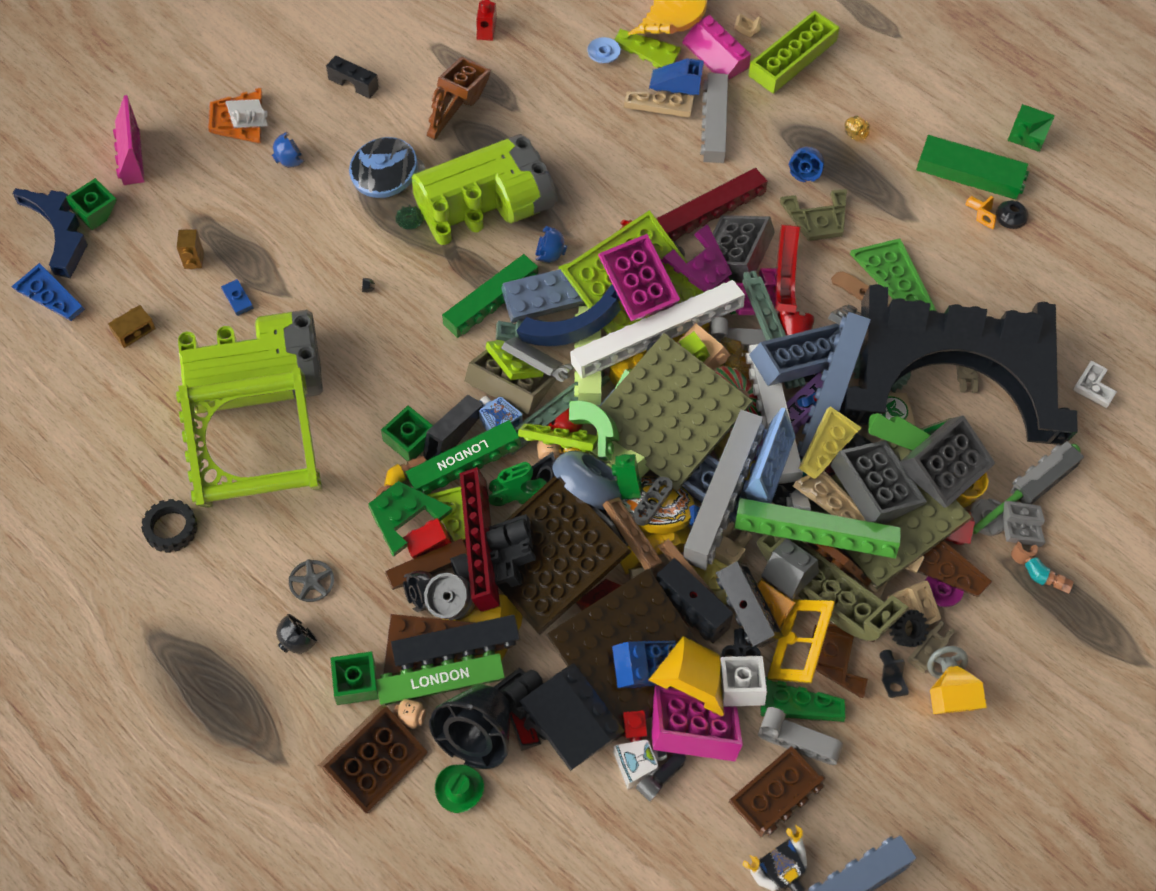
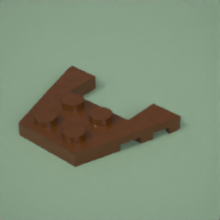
(835, 659)

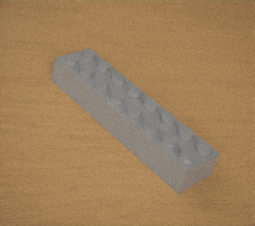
(723, 490)

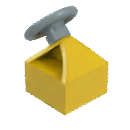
(955, 688)

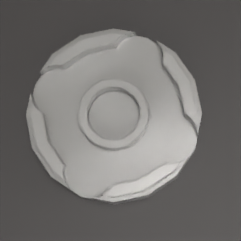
(983, 508)

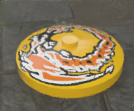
(672, 515)

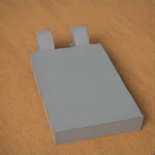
(537, 359)

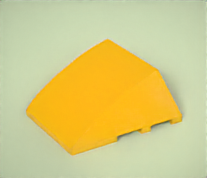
(694, 672)

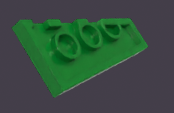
(802, 704)

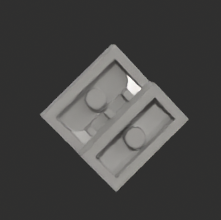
(1023, 523)

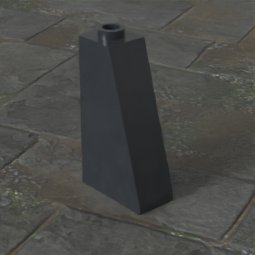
(452, 427)

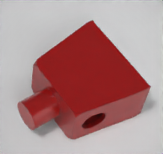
(488, 13)

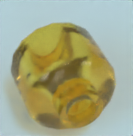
(857, 128)

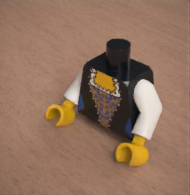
(782, 865)

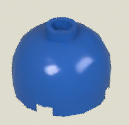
(286, 151)
(806, 164)
(551, 245)

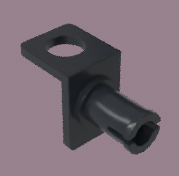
(893, 674)

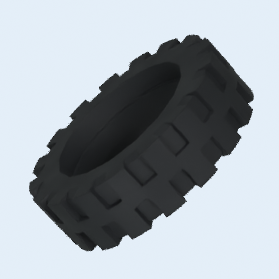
(176, 542)

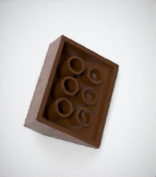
(373, 758)

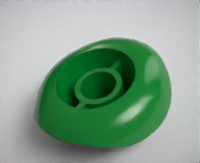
(458, 788)

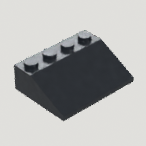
(572, 716)

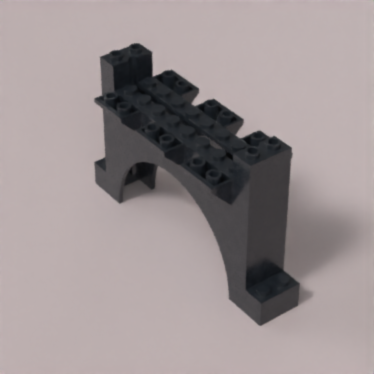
(1012, 351)

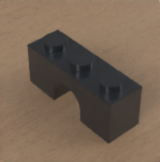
(341, 70)

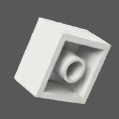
(743, 681)

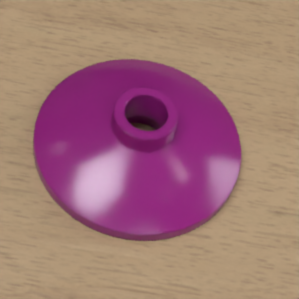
(950, 597)

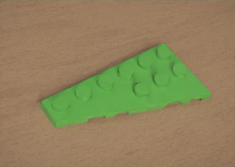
(892, 268)

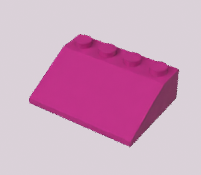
(128, 145)
(639, 278)
(688, 728)

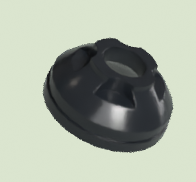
(1011, 219)

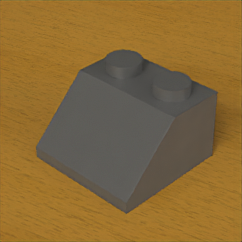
(790, 568)

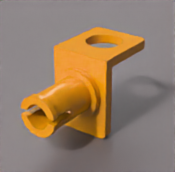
(983, 209)

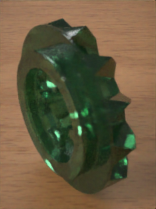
(411, 222)

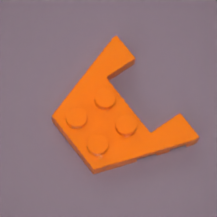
(221, 123)

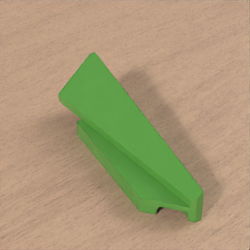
(896, 431)

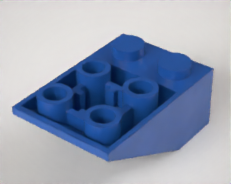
(677, 77)
(638, 661)

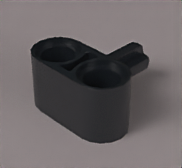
(740, 648)

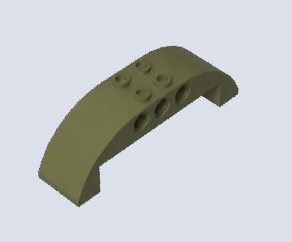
(855, 607)

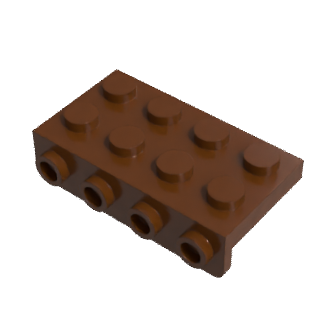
(777, 792)

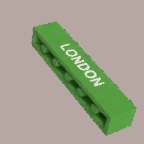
(440, 679)

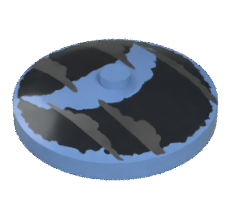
(383, 167)

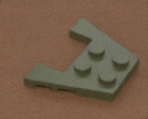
(819, 221)

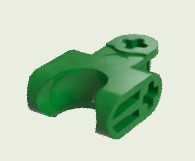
(514, 485)

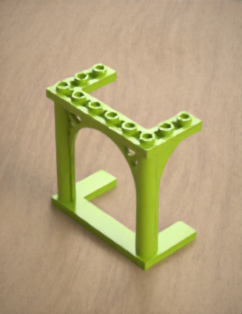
(190, 397)

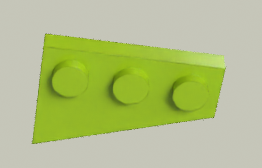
(511, 365)

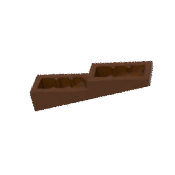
(431, 562)

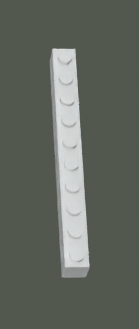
(672, 321)

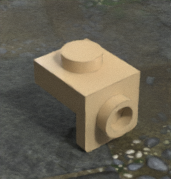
(747, 26)

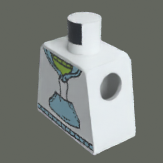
(637, 761)

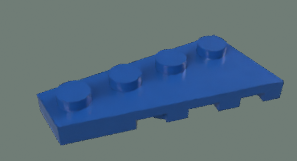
(47, 291)

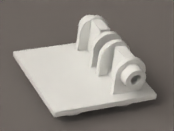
(246, 113)

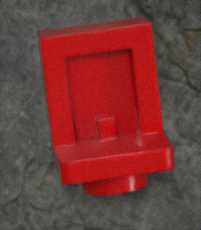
(635, 725)

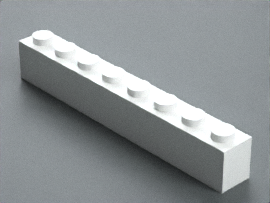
(769, 402)

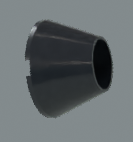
(474, 726)

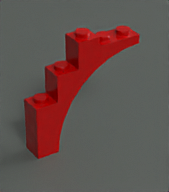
(786, 270)

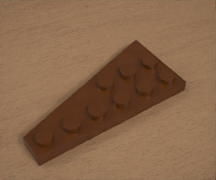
(408, 626)

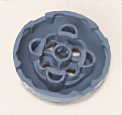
(587, 477)

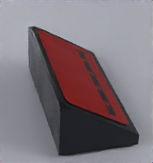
(525, 738)

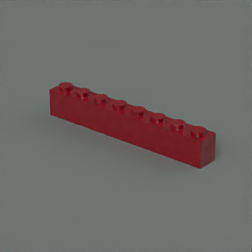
(713, 204)
(476, 523)

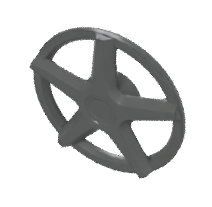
(311, 580)

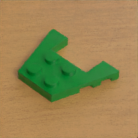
(399, 506)

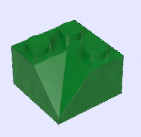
(1031, 127)
(92, 203)
(406, 433)
(354, 678)

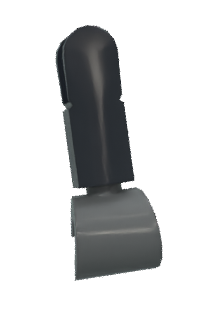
(650, 786)

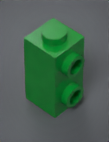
(627, 476)

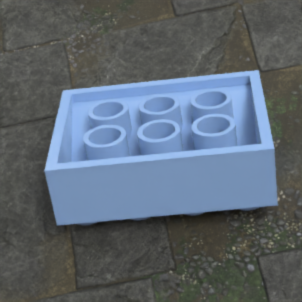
(770, 459)

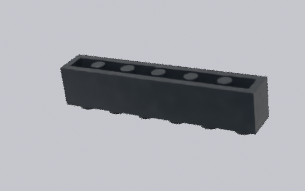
(454, 641)

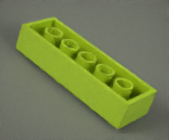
(793, 51)

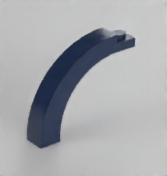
(572, 329)

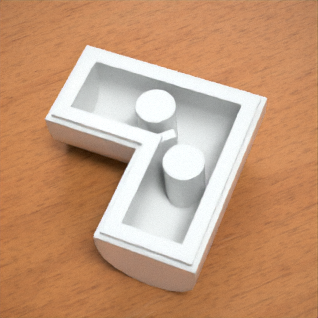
(1090, 385)

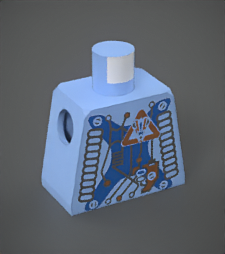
(497, 412)

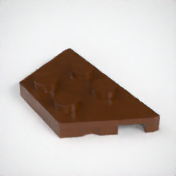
(841, 562)

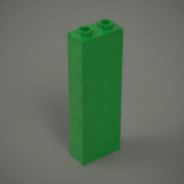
(973, 167)

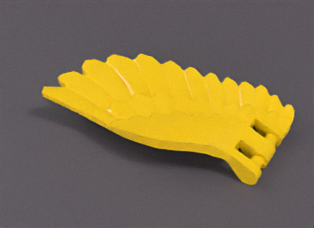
(671, 16)

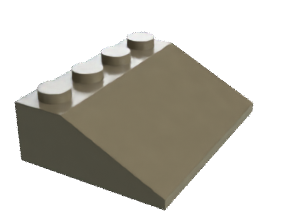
(521, 393)

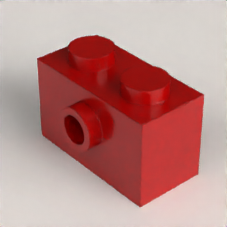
(427, 538)

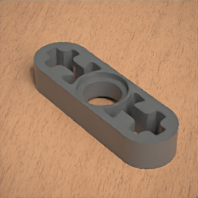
(652, 509)

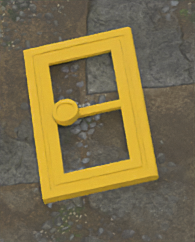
(790, 638)

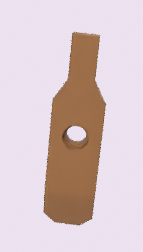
(850, 284)

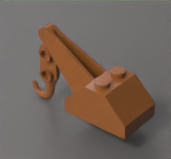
(461, 81)

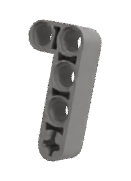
(719, 330)
(802, 739)

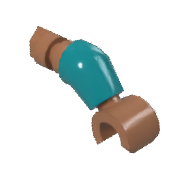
(1037, 570)

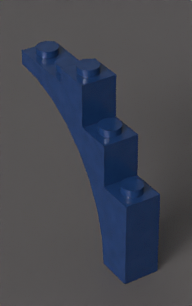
(68, 242)

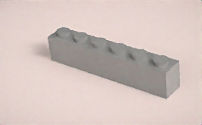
(715, 118)

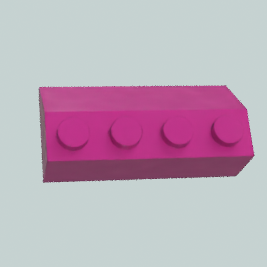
(717, 48)

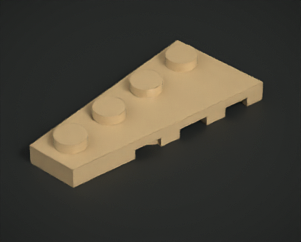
(671, 104)
(828, 495)

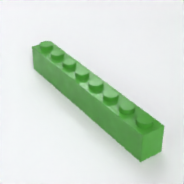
(817, 528)

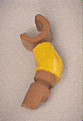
(397, 473)

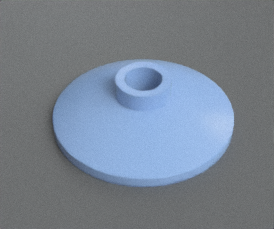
(603, 50)

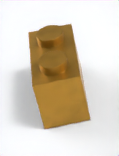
(190, 249)
(131, 326)

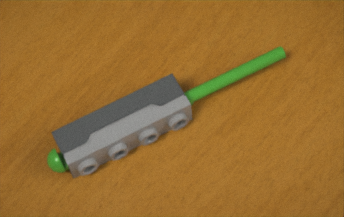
(1039, 479)

